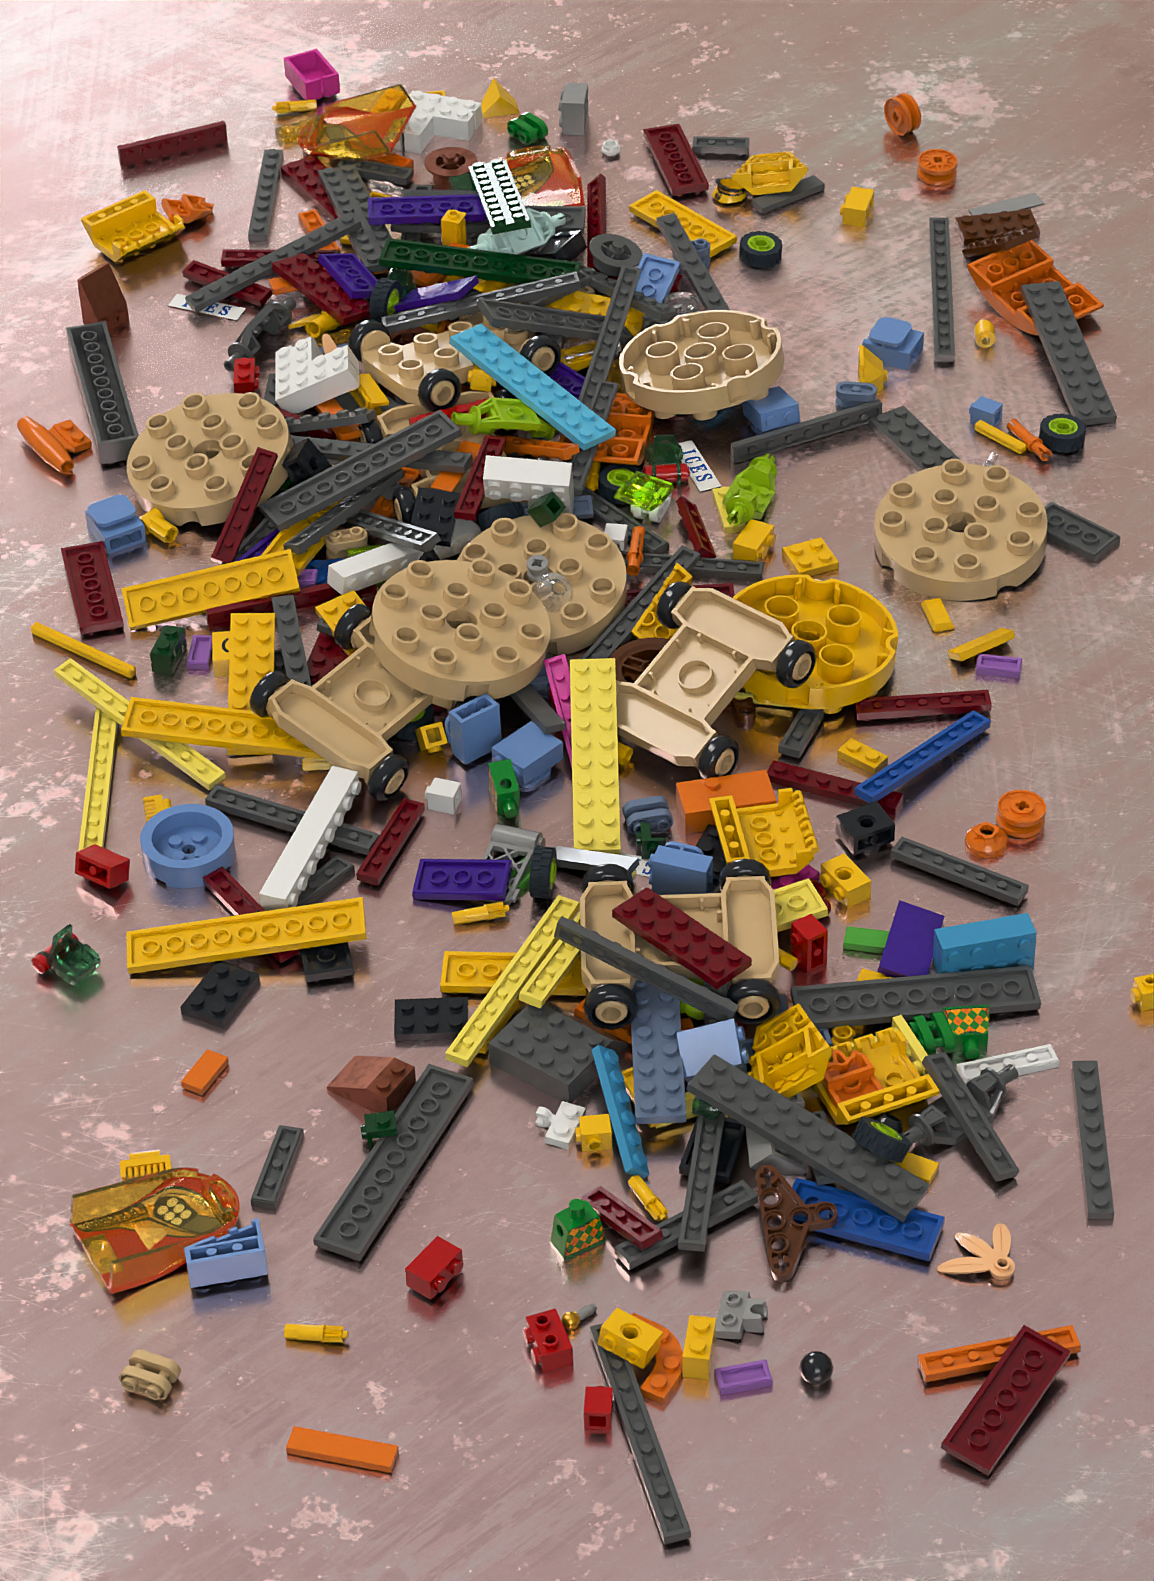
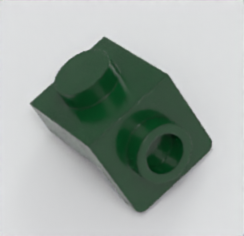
(647, 844)
(378, 1126)

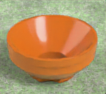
(986, 845)

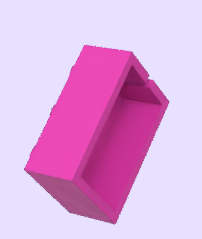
(311, 75)

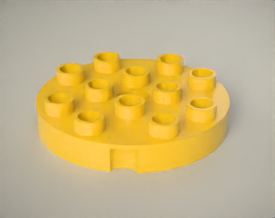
(844, 624)

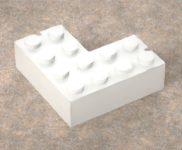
(439, 117)
(310, 378)
(528, 480)

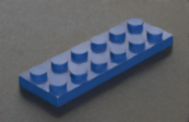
(871, 1225)

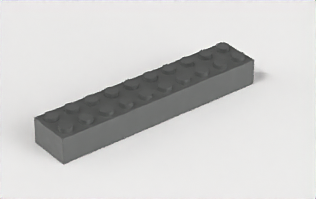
(102, 391)

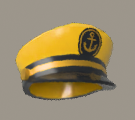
(728, 191)

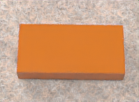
(204, 1072)

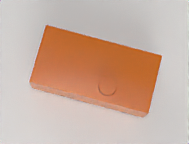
(746, 788)

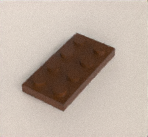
(978, 226)
(999, 242)

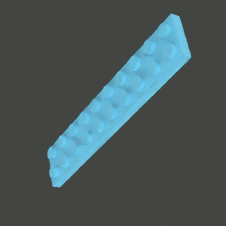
(532, 387)

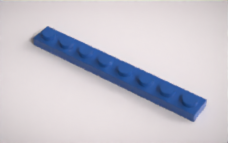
(922, 757)

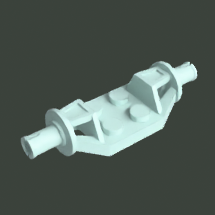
(524, 239)

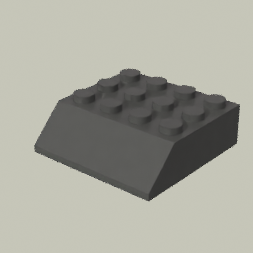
(551, 1050)

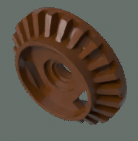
(635, 657)

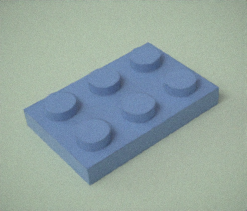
(657, 276)

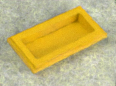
(937, 615)

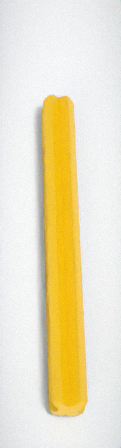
(83, 650)

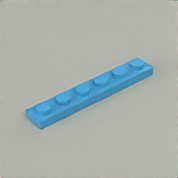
(620, 1111)

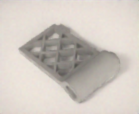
(513, 843)

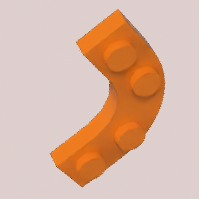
(667, 1369)

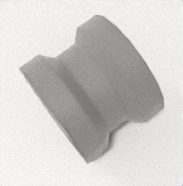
(537, 567)

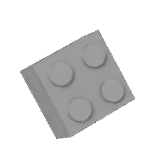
(574, 109)

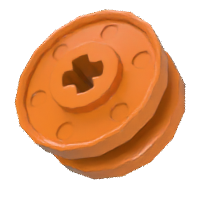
(902, 114)
(937, 167)
(1021, 813)

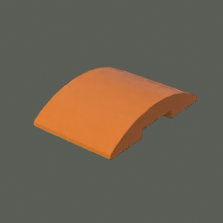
(1003, 273)
(632, 434)

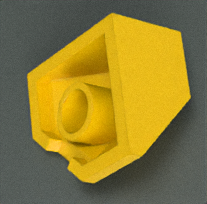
(871, 369)

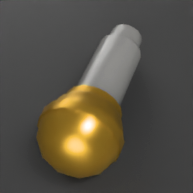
(571, 1319)

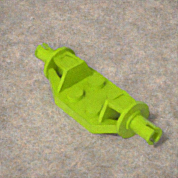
(504, 414)
(751, 491)

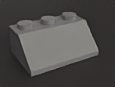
(764, 1152)

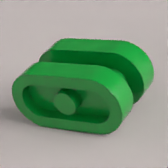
(527, 128)
(941, 1030)

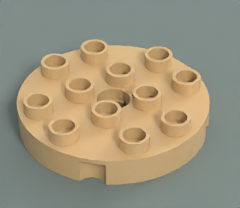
(701, 363)
(199, 453)
(1000, 524)
(576, 552)
(459, 629)

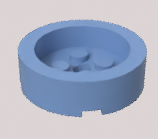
(183, 828)

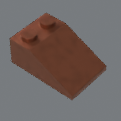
(102, 297)
(375, 1082)

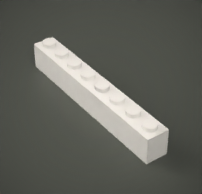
(390, 559)
(310, 839)

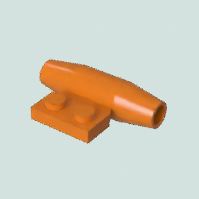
(54, 443)

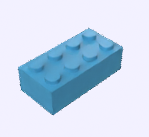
(985, 945)

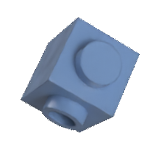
(986, 410)

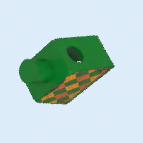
(504, 797)
(969, 1028)
(576, 1229)

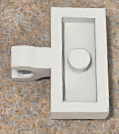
(562, 1125)

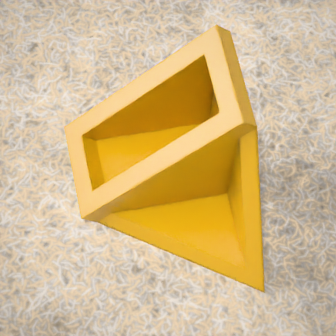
(498, 101)

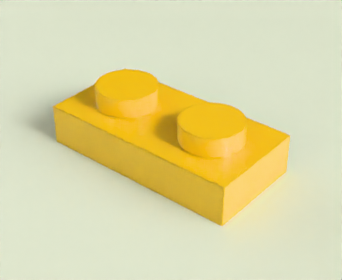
(862, 756)

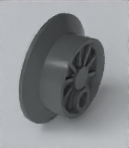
(612, 251)

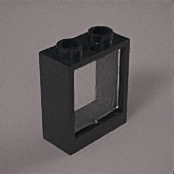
(561, 246)

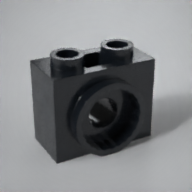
(304, 461)
(865, 828)

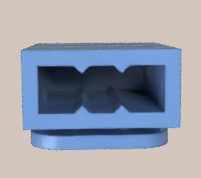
(895, 342)
(772, 412)
(115, 523)
(473, 728)
(530, 754)
(680, 870)
(703, 1042)

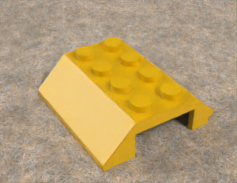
(129, 226)
(769, 833)
(892, 1069)

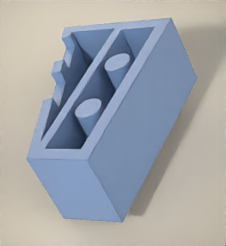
(228, 1257)

